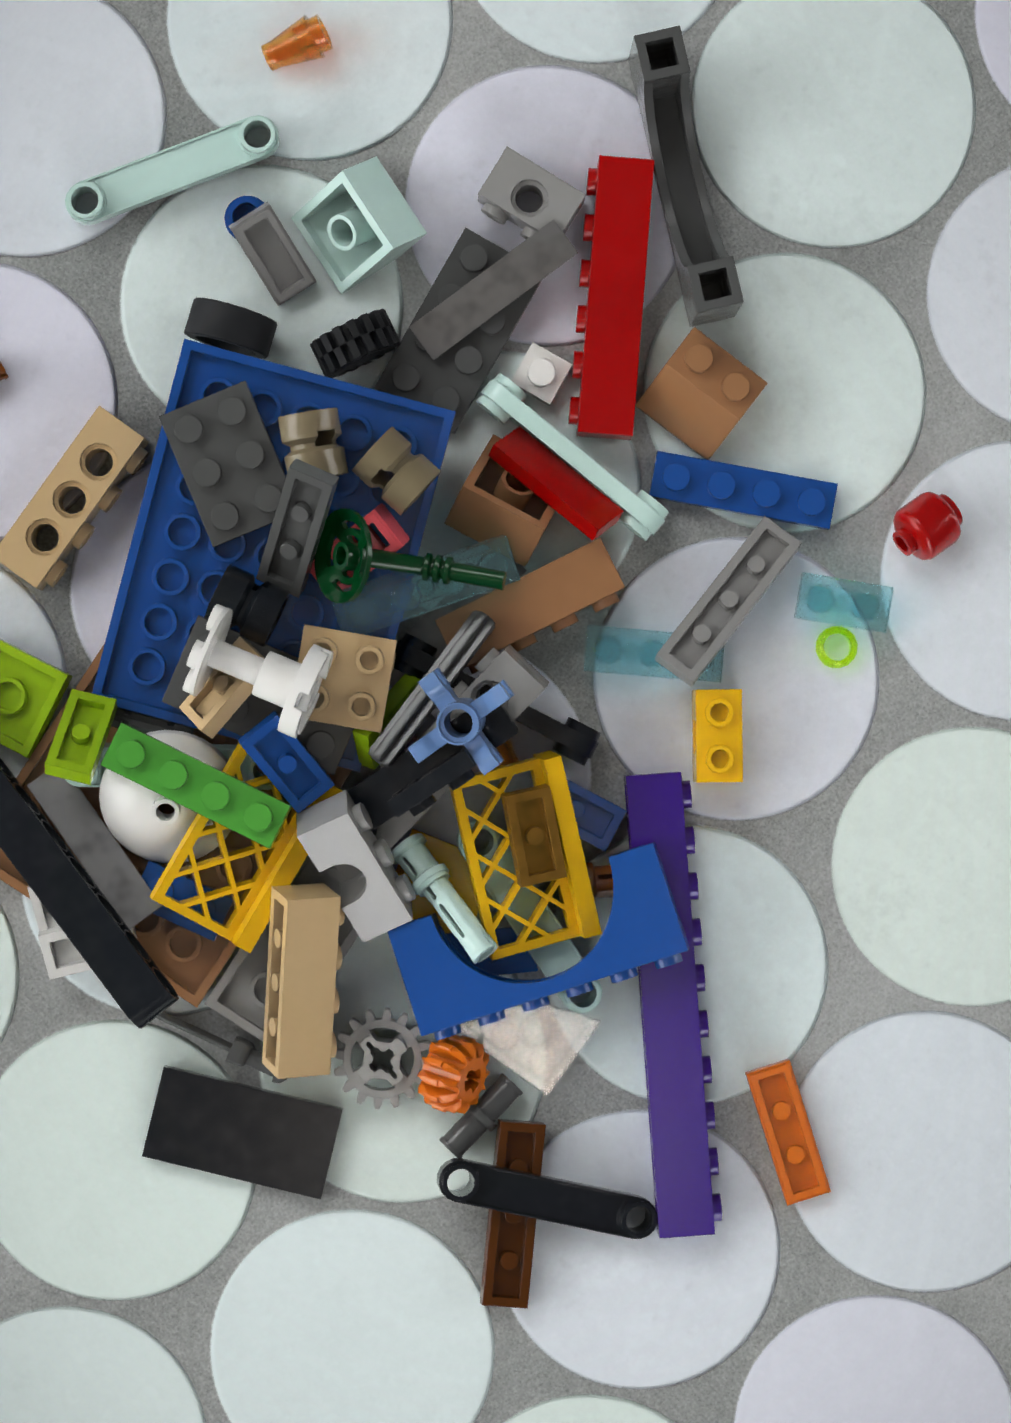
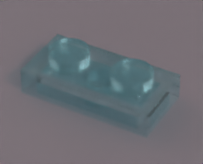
(843, 602)

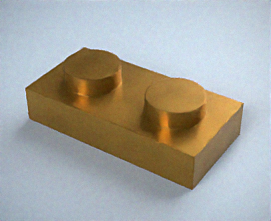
(533, 835)

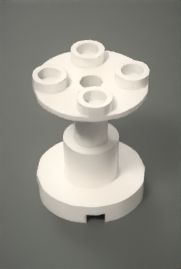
(274, 678)

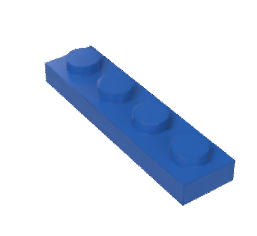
(743, 490)

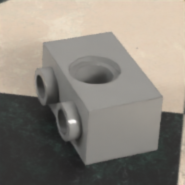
(516, 175)

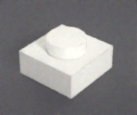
(541, 373)

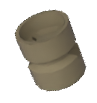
(313, 439)
(396, 470)

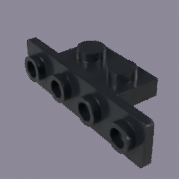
(412, 784)

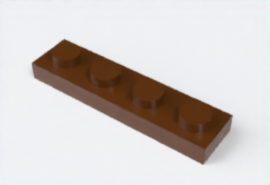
(508, 1235)

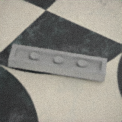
(728, 601)

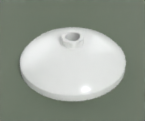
(134, 813)

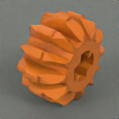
(453, 1074)

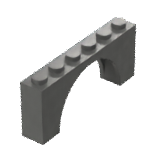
(663, 96)

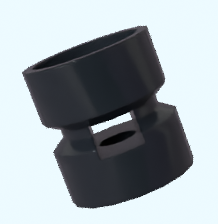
(253, 606)

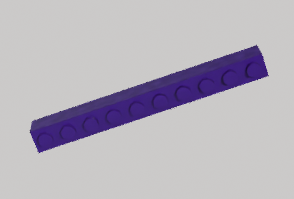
(675, 1024)

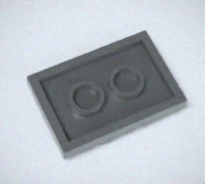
(227, 462)

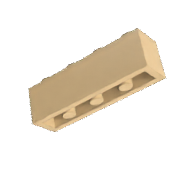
(302, 980)

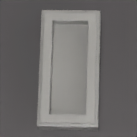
(272, 253)

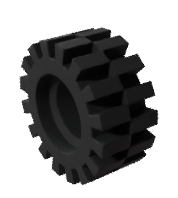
(355, 343)

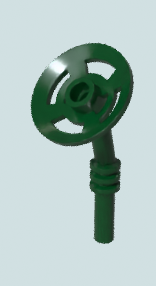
(361, 558)

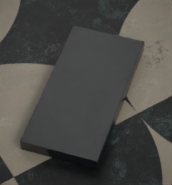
(242, 1132)

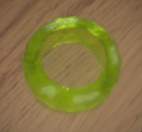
(853, 645)

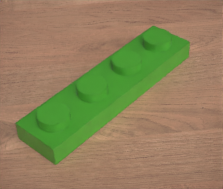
(196, 785)

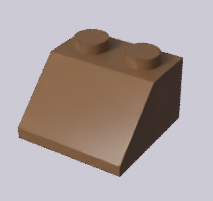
(701, 394)
(497, 505)

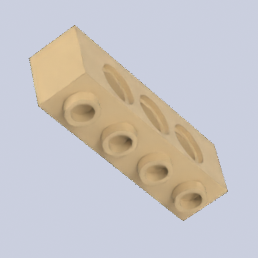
(19, 546)

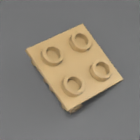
(357, 678)

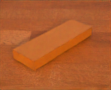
(787, 1132)

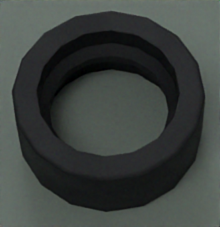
(230, 327)

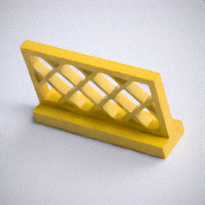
(276, 869)
(574, 890)

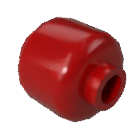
(927, 525)

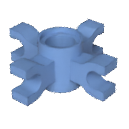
(475, 741)

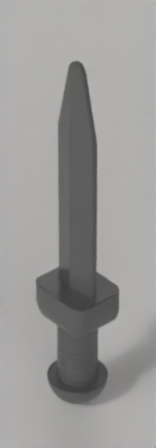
(240, 1051)

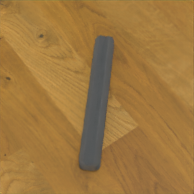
(418, 704)

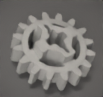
(366, 1070)

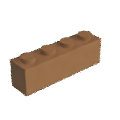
(541, 600)

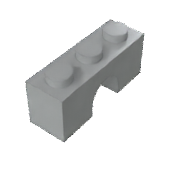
(341, 834)

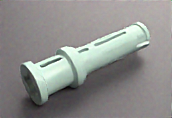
(432, 882)

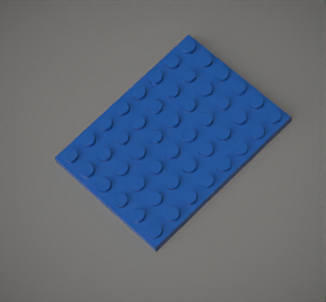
(172, 560)

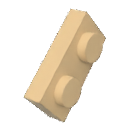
(218, 698)

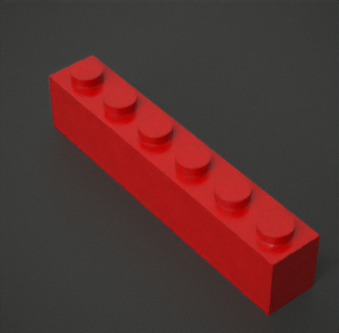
(614, 297)

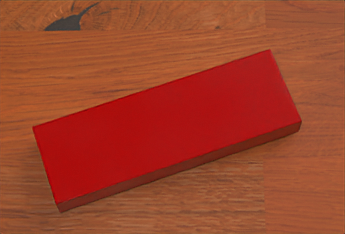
(556, 483)

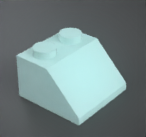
(358, 224)

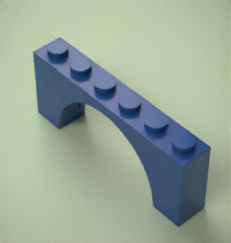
(453, 990)

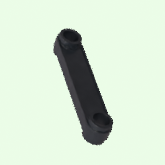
(572, 739)
(547, 1198)

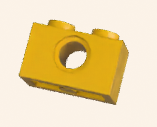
(717, 735)

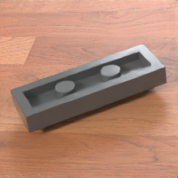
(297, 527)

